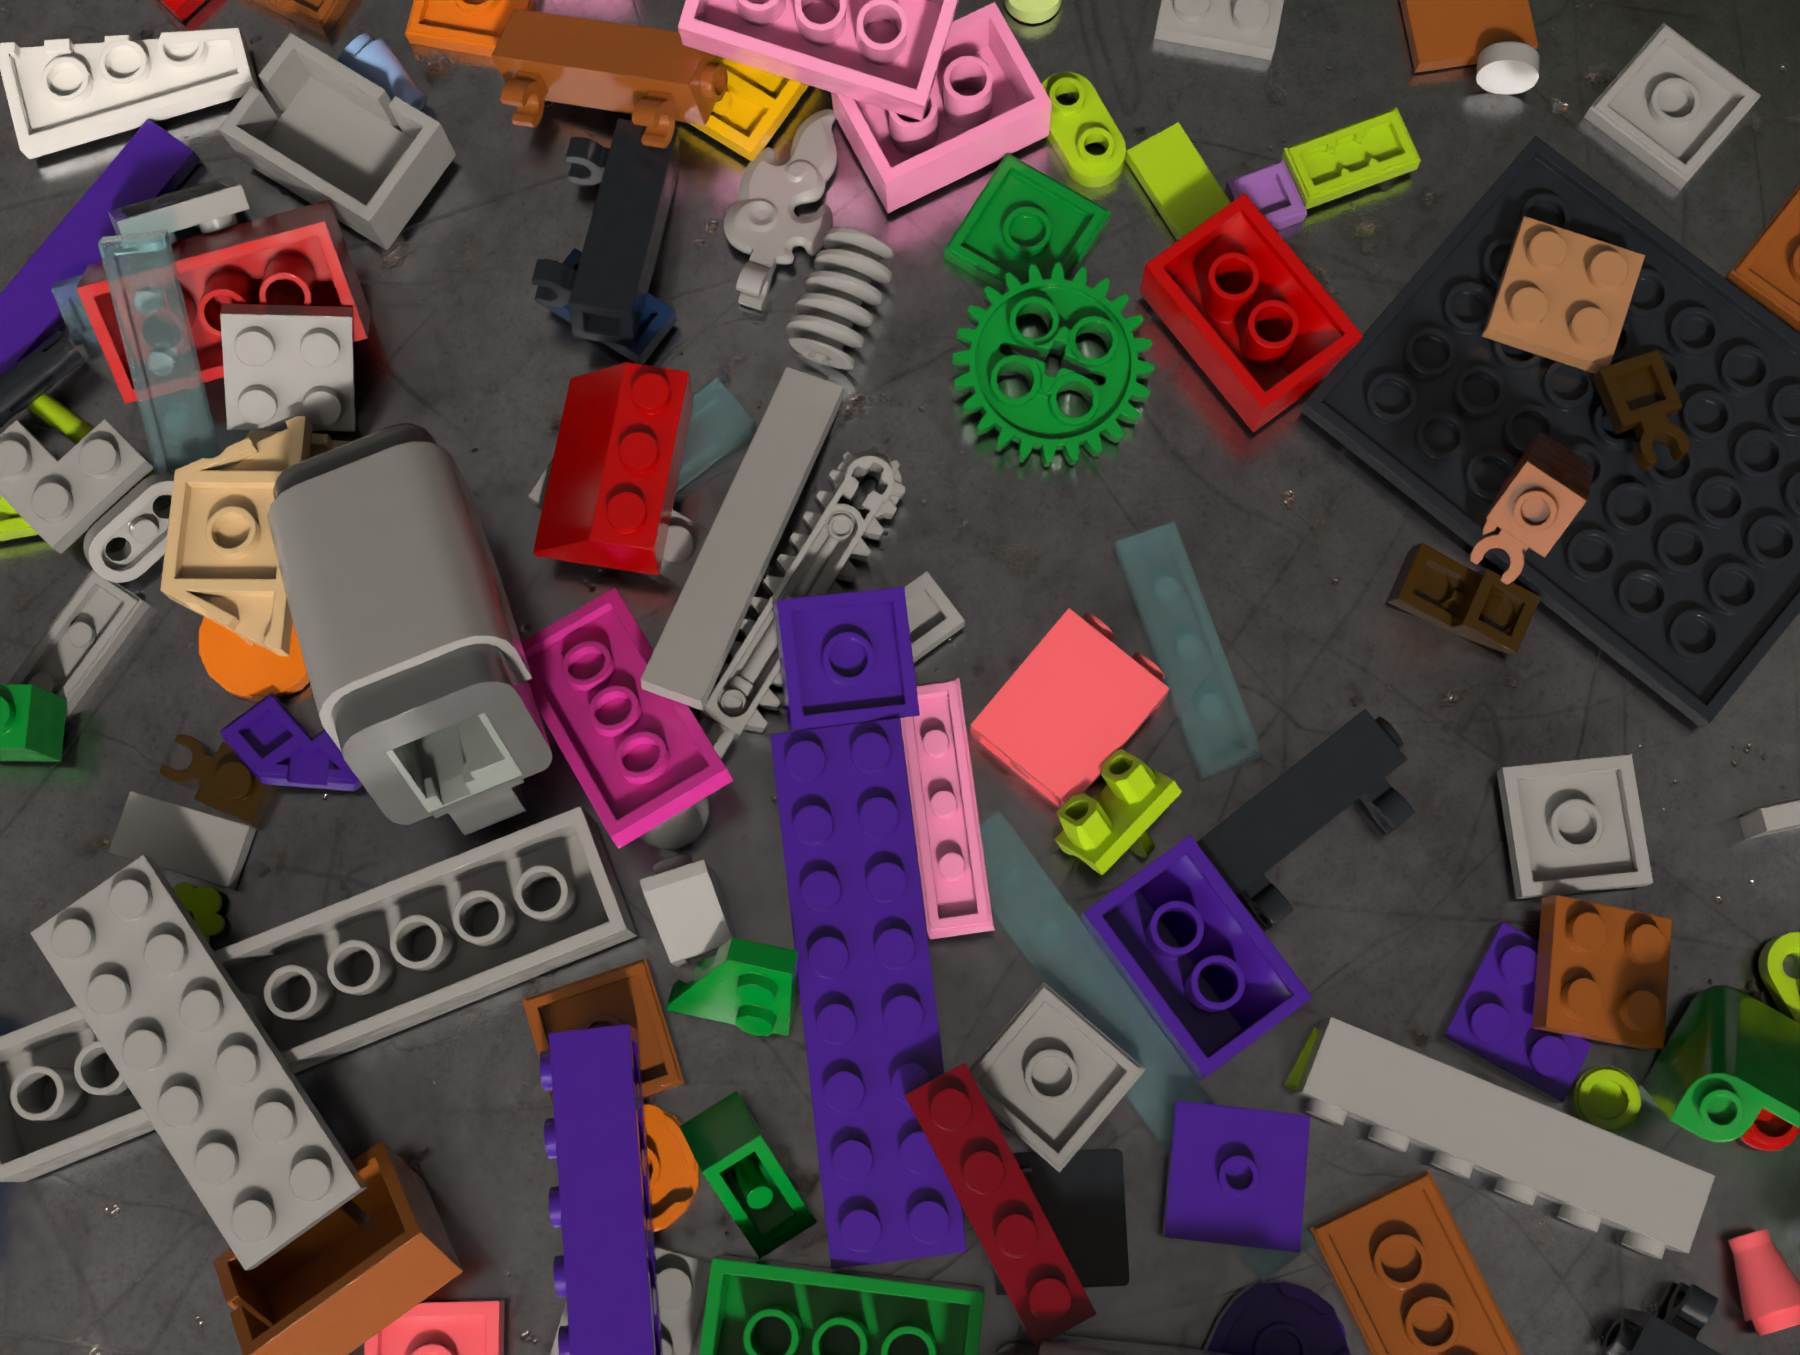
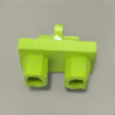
(1117, 817)

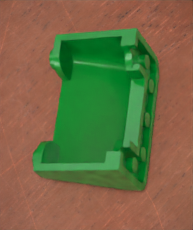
(1728, 1065)

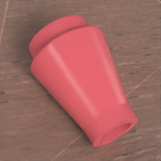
(1765, 1283)

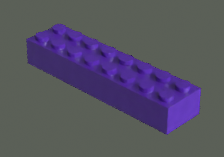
(864, 990)

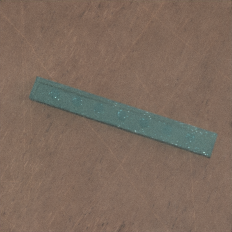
(1082, 975)

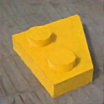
(751, 108)

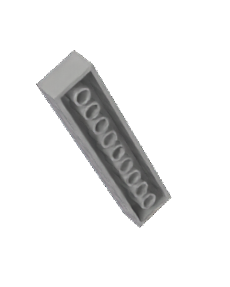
(341, 979)

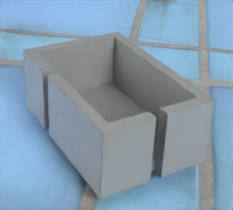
(339, 141)

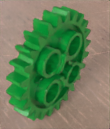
(1068, 310)

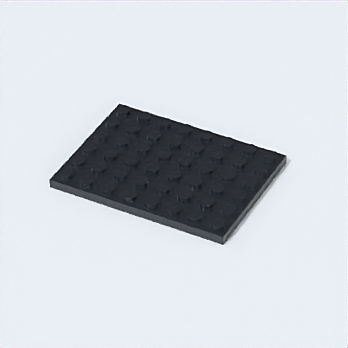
(1662, 567)

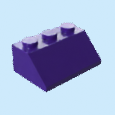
(1195, 957)

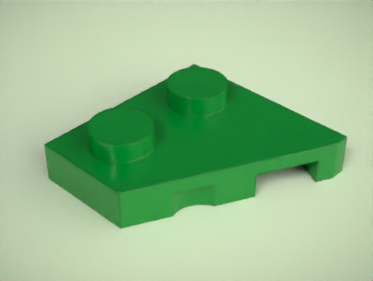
(742, 986)

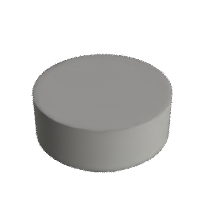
(1507, 68)

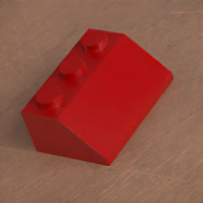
(1248, 311)
(616, 468)

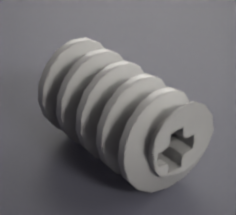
(837, 295)

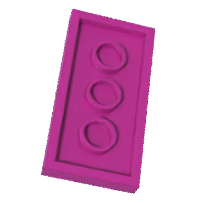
(628, 747)

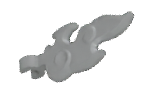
(764, 215)

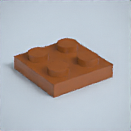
(1602, 973)

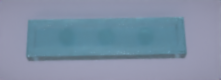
(159, 348)
(1188, 651)

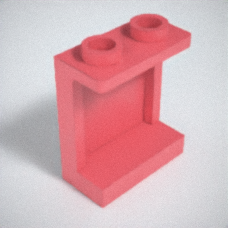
(1069, 707)

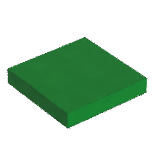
(1023, 222)

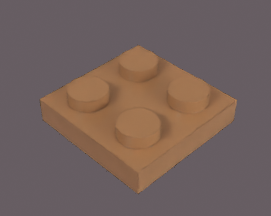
(1563, 295)

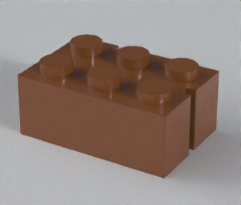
(343, 1274)

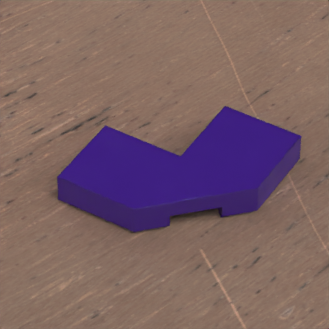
(284, 752)

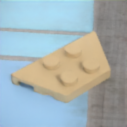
(221, 541)

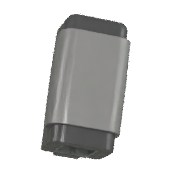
(407, 629)

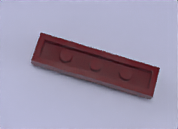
(1000, 1205)

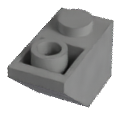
(688, 909)

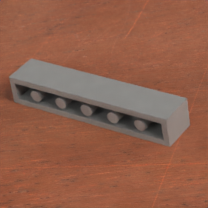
(1504, 1136)

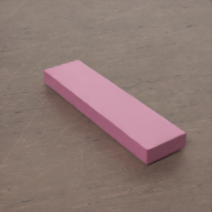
(946, 813)

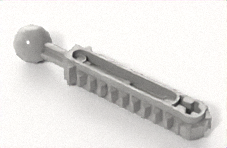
(813, 572)

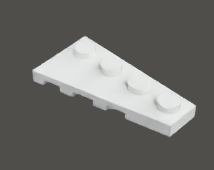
(95, 90)

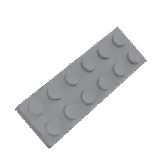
(198, 1062)

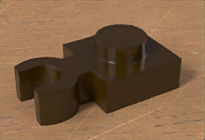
(1641, 398)
(225, 781)

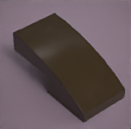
(1464, 600)

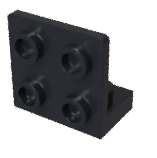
(1085, 1213)

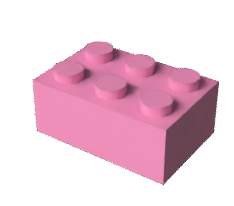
(977, 112)

